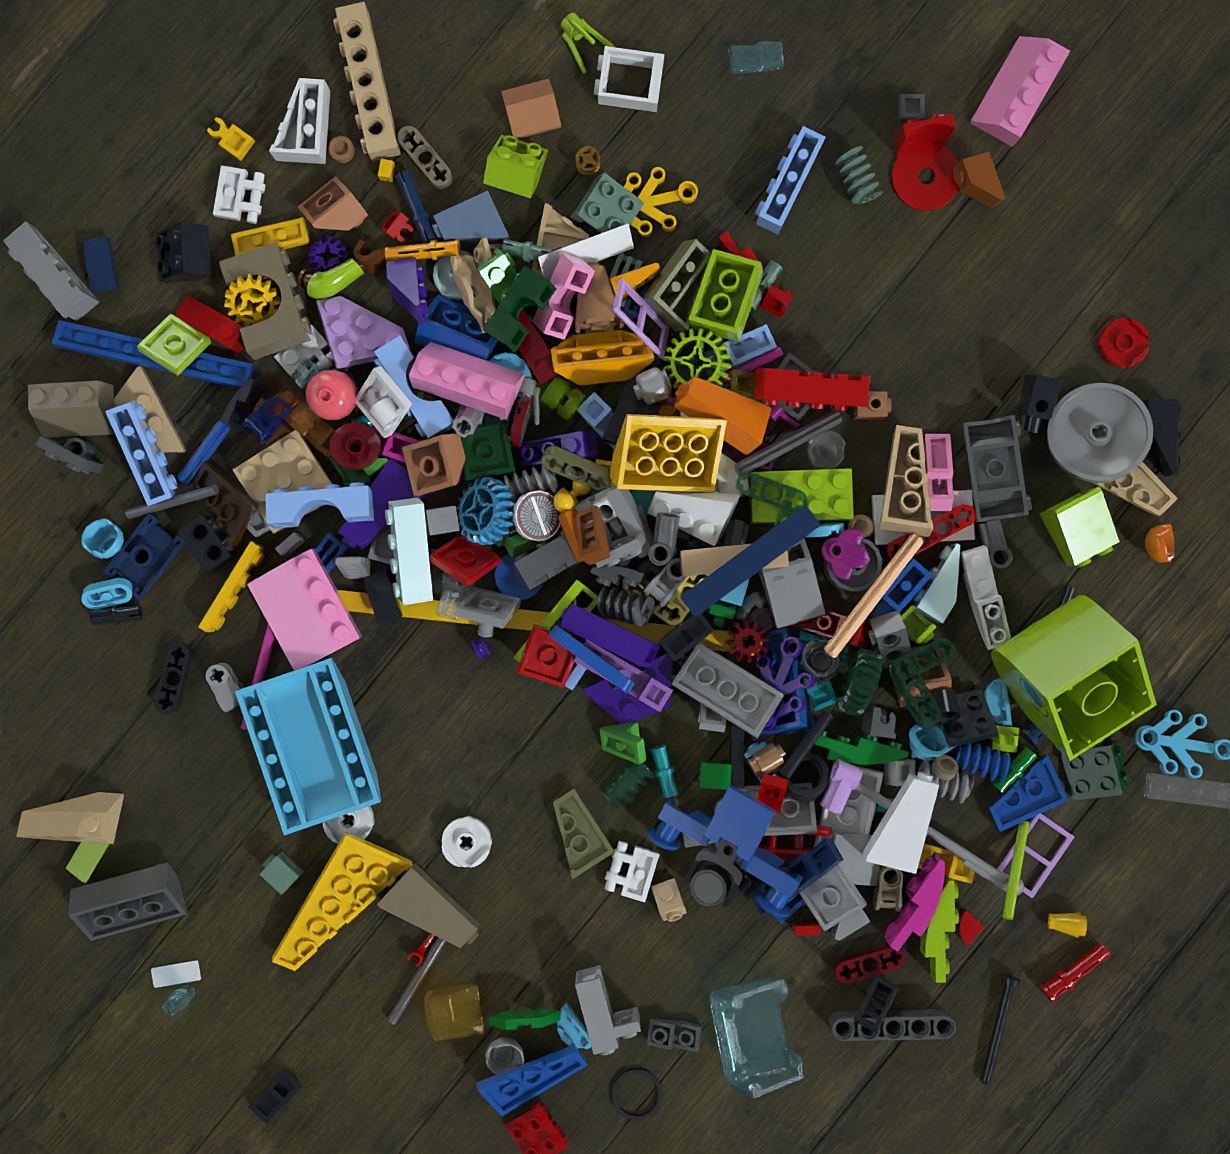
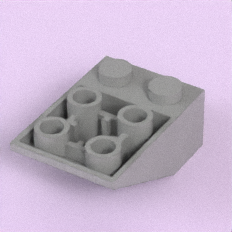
(793, 589)

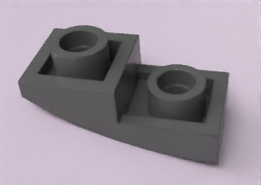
(614, 574)
(674, 1034)

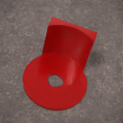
(920, 147)

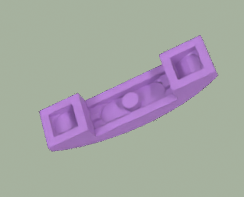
(645, 688)

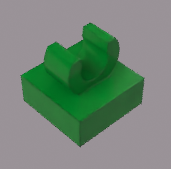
(721, 611)

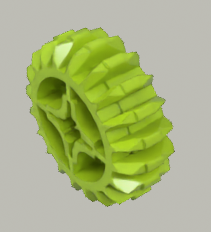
(697, 352)

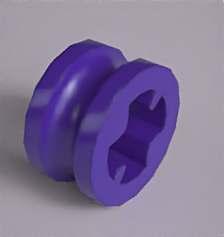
(481, 647)

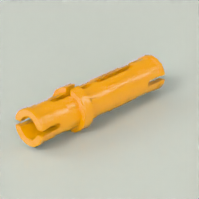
(451, 248)

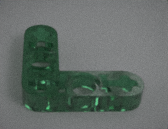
(785, 509)
(913, 671)

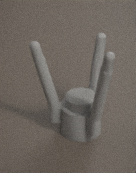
(529, 390)

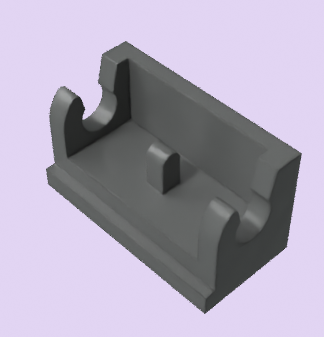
(875, 722)

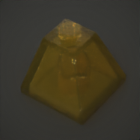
(453, 1012)

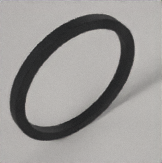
(643, 1116)

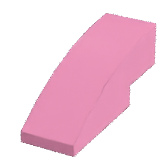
(939, 471)

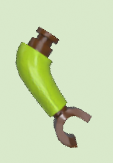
(326, 284)

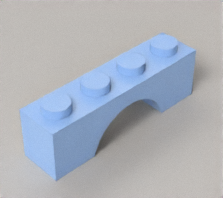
(397, 362)
(287, 508)

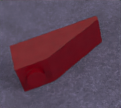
(535, 352)

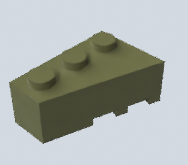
(678, 285)

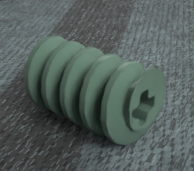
(857, 177)

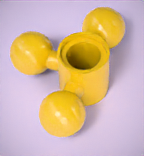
(567, 500)

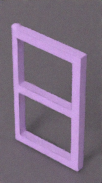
(644, 308)
(1049, 865)

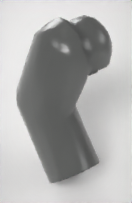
(748, 602)

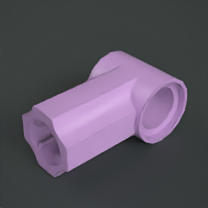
(843, 780)

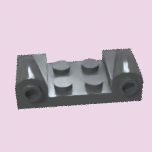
(996, 469)

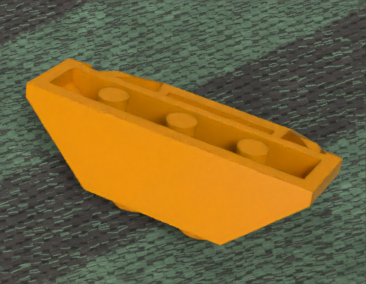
(601, 357)

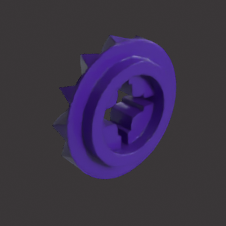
(320, 247)

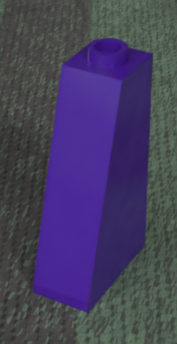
(390, 485)
(609, 635)

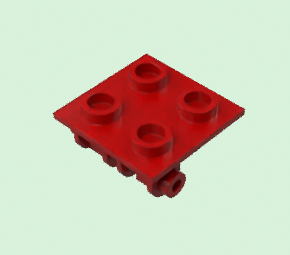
(536, 1132)

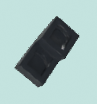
(242, 403)
(382, 597)
(275, 1096)

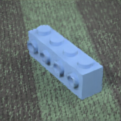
(790, 180)
(141, 452)

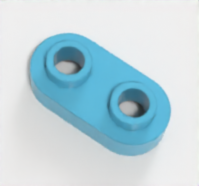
(109, 593)

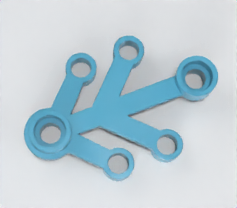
(1179, 743)

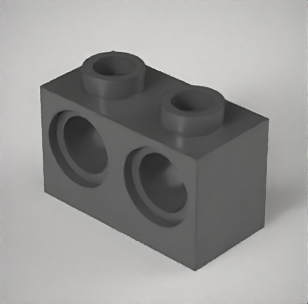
(889, 636)

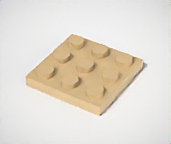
(281, 466)

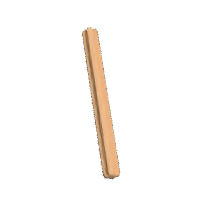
(873, 595)

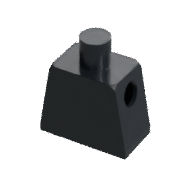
(1041, 391)

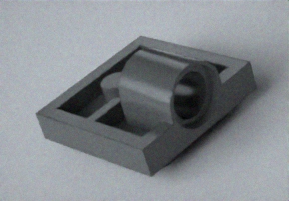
(66, 453)

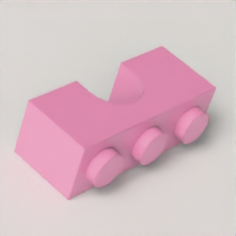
(568, 277)

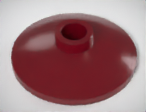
(352, 436)

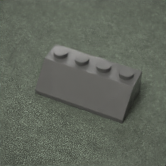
(127, 902)

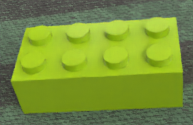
(826, 490)

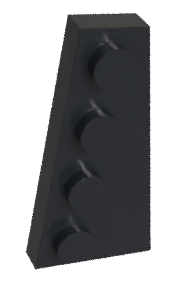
(631, 405)

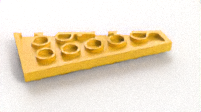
(341, 892)

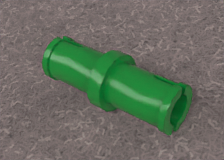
(1015, 770)

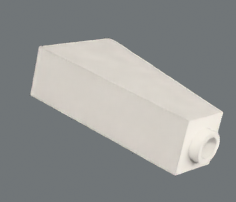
(904, 826)

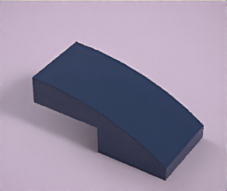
(99, 264)

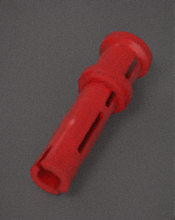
(1066, 979)

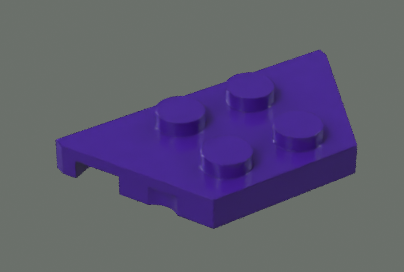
(624, 706)

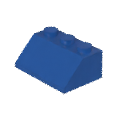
(456, 328)

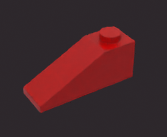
(211, 323)

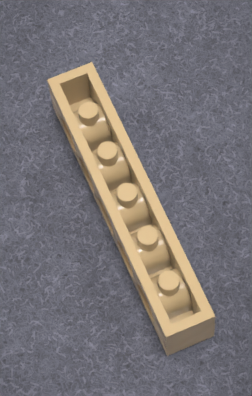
(352, 19)

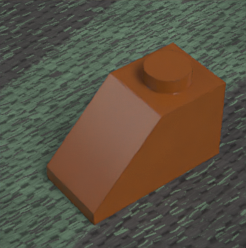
(979, 179)

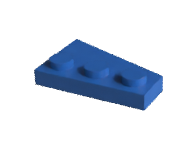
(1028, 796)

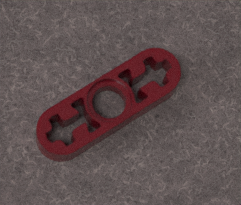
(879, 969)

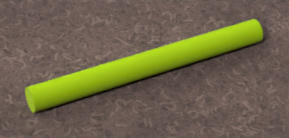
(1015, 872)

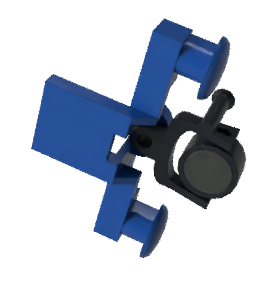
(738, 824)

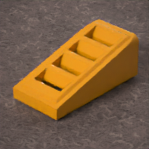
(636, 277)

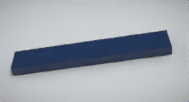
(750, 561)

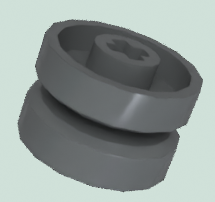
(861, 577)

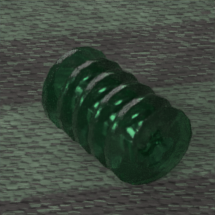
(627, 783)

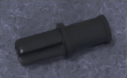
(116, 615)

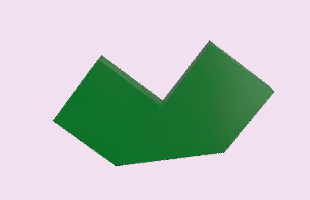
(511, 1020)

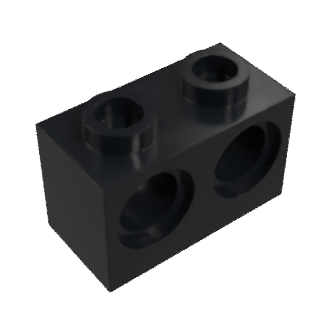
(203, 547)
(685, 636)

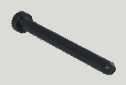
(1010, 983)

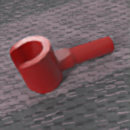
(420, 952)

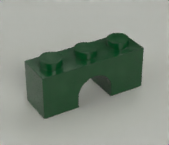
(526, 290)

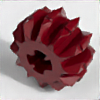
(745, 631)

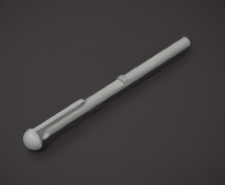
(970, 860)

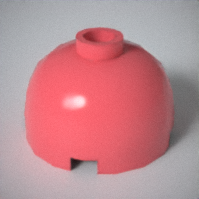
(331, 394)

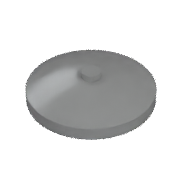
(1099, 432)

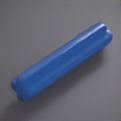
(203, 453)

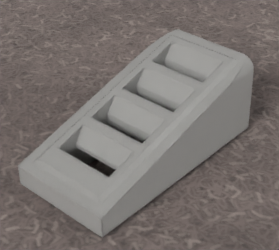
(353, 567)

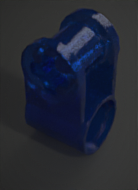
(263, 420)

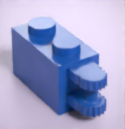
(902, 589)

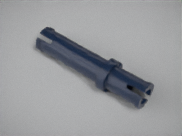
(421, 218)

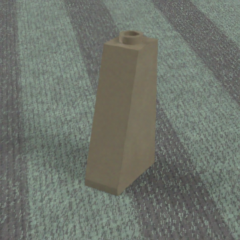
(429, 907)

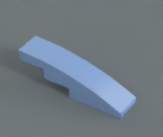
(749, 347)

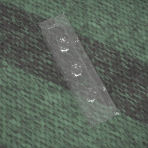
(1187, 790)

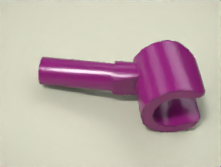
(777, 412)

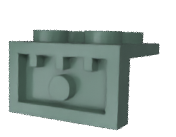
(607, 205)

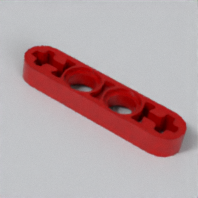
(934, 536)

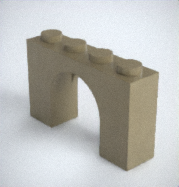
(287, 325)

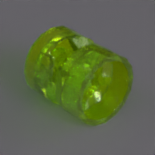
(556, 393)

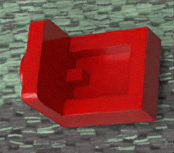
(772, 791)

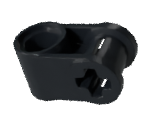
(948, 706)

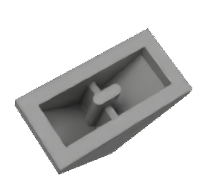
(849, 925)

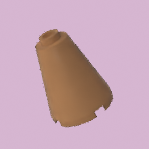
(595, 306)

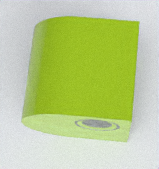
(1076, 675)

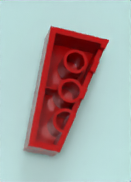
(811, 388)

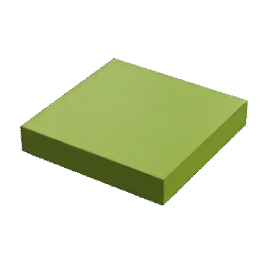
(174, 344)

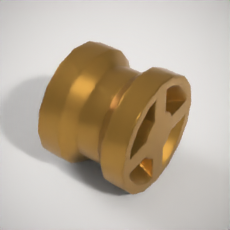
(586, 156)

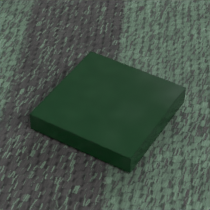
(487, 452)

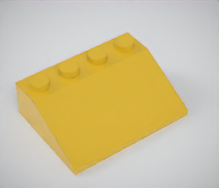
(668, 453)

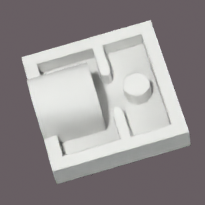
(382, 402)

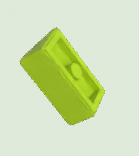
(86, 859)

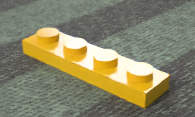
(228, 594)

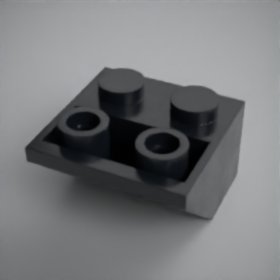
(183, 252)

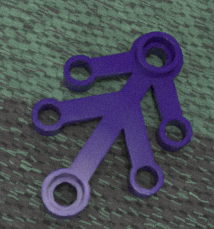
(779, 682)

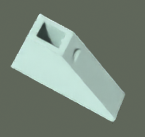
(941, 589)

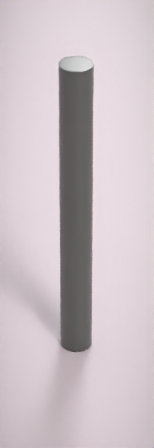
(173, 501)
(416, 981)

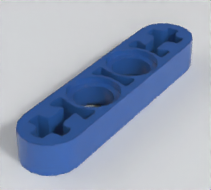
(591, 659)

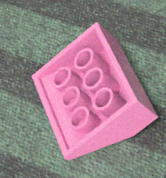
(304, 609)

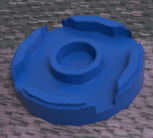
(509, 582)

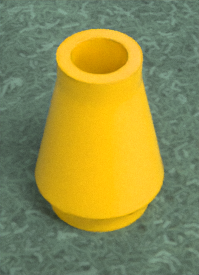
(1068, 923)

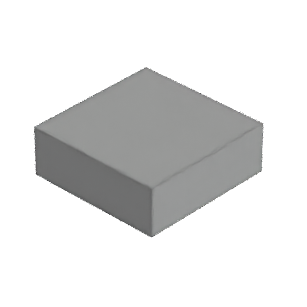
(290, 544)

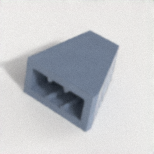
(471, 222)

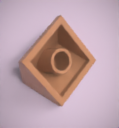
(531, 109)

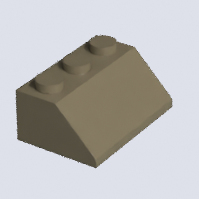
(71, 408)

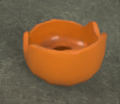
(1160, 543)

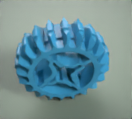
(485, 511)

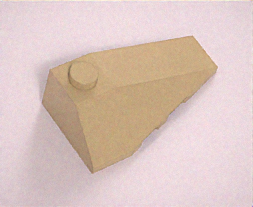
(79, 819)

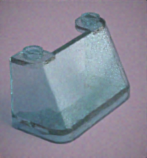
(754, 1037)

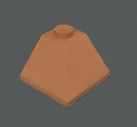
(333, 207)
(434, 463)

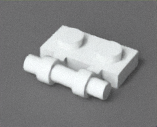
(231, 193)
(292, 357)
(639, 874)

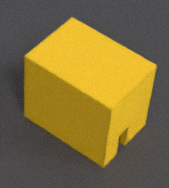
(386, 170)

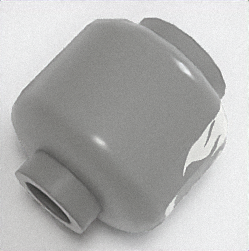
(652, 385)

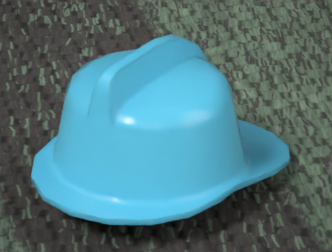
(927, 743)

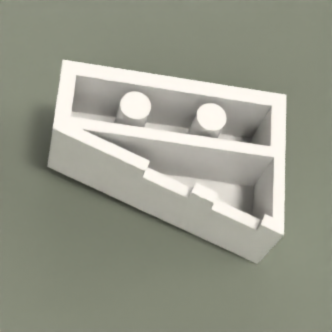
(305, 126)
(700, 513)

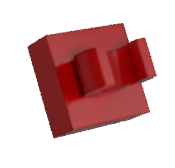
(394, 225)
(776, 301)

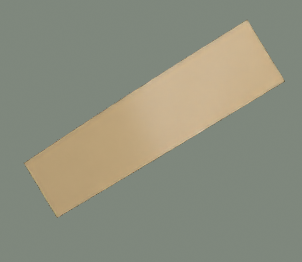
(710, 559)

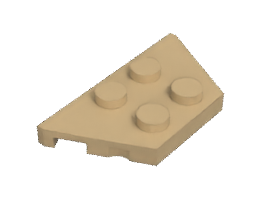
(556, 233)
(141, 389)

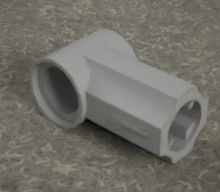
(468, 420)

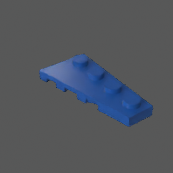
(528, 1080)

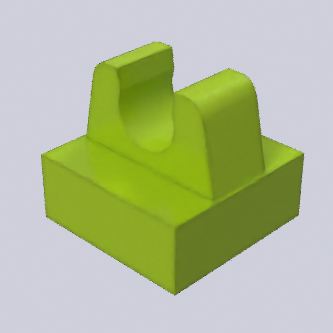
(1006, 740)

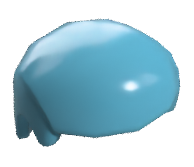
(102, 538)

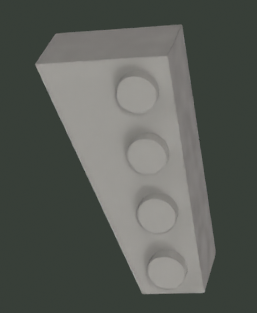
(50, 272)

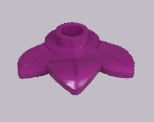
(849, 553)

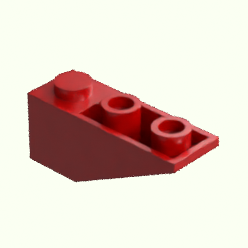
(830, 623)

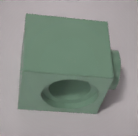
(280, 872)

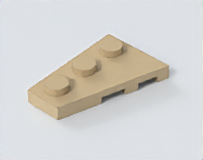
(1142, 490)

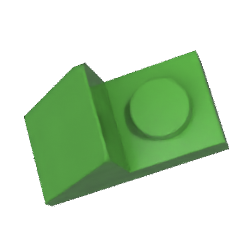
(624, 742)

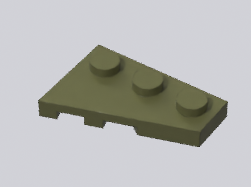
(581, 834)

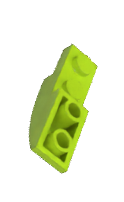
(934, 940)

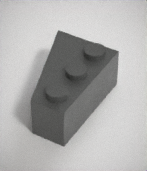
(544, 562)

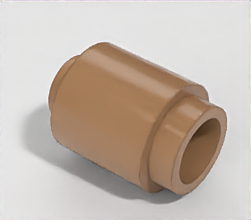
(767, 759)

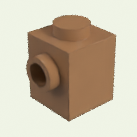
(877, 407)

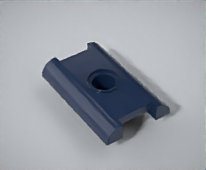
(161, 550)

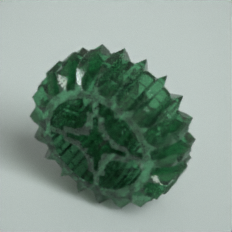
(860, 682)

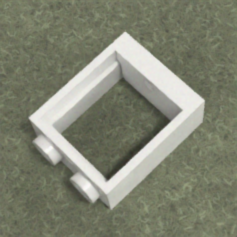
(632, 58)

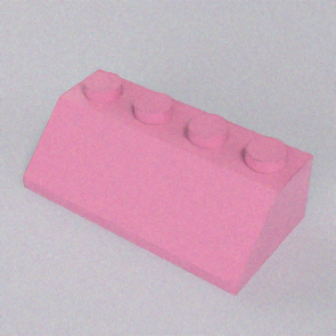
(1019, 88)
(466, 379)

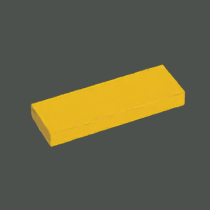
(285, 234)

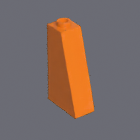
(744, 416)

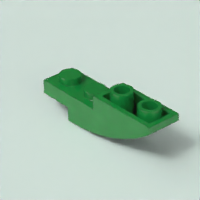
(864, 751)

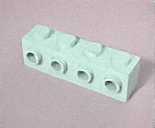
(410, 551)

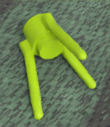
(578, 28)

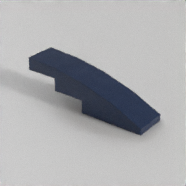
(809, 865)

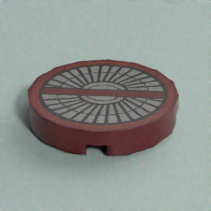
(520, 422)

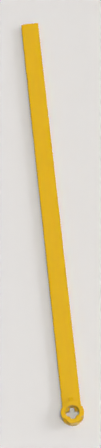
(527, 618)

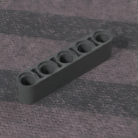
(901, 1031)

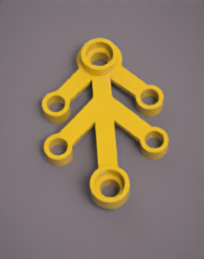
(660, 199)

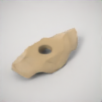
(469, 279)

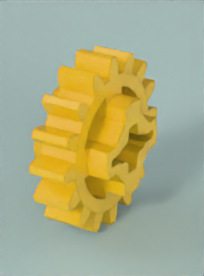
(256, 292)

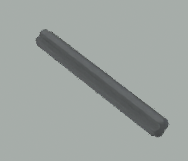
(788, 443)

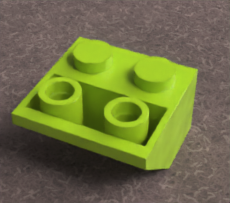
(515, 165)

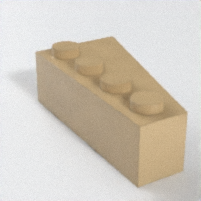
(906, 490)

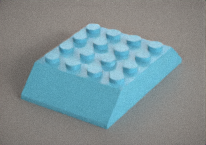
(309, 745)

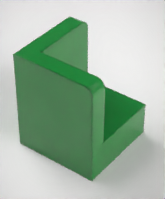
(714, 774)

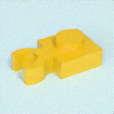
(232, 140)

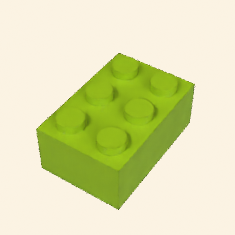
(726, 295)

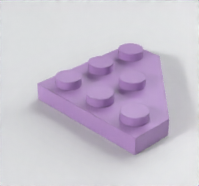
(354, 331)

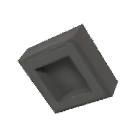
(911, 106)

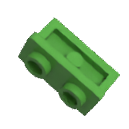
(498, 274)

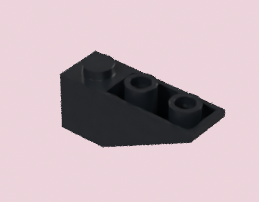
(1166, 437)

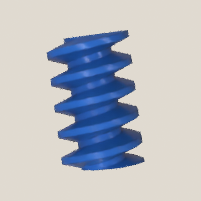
(983, 760)

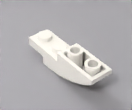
(984, 598)

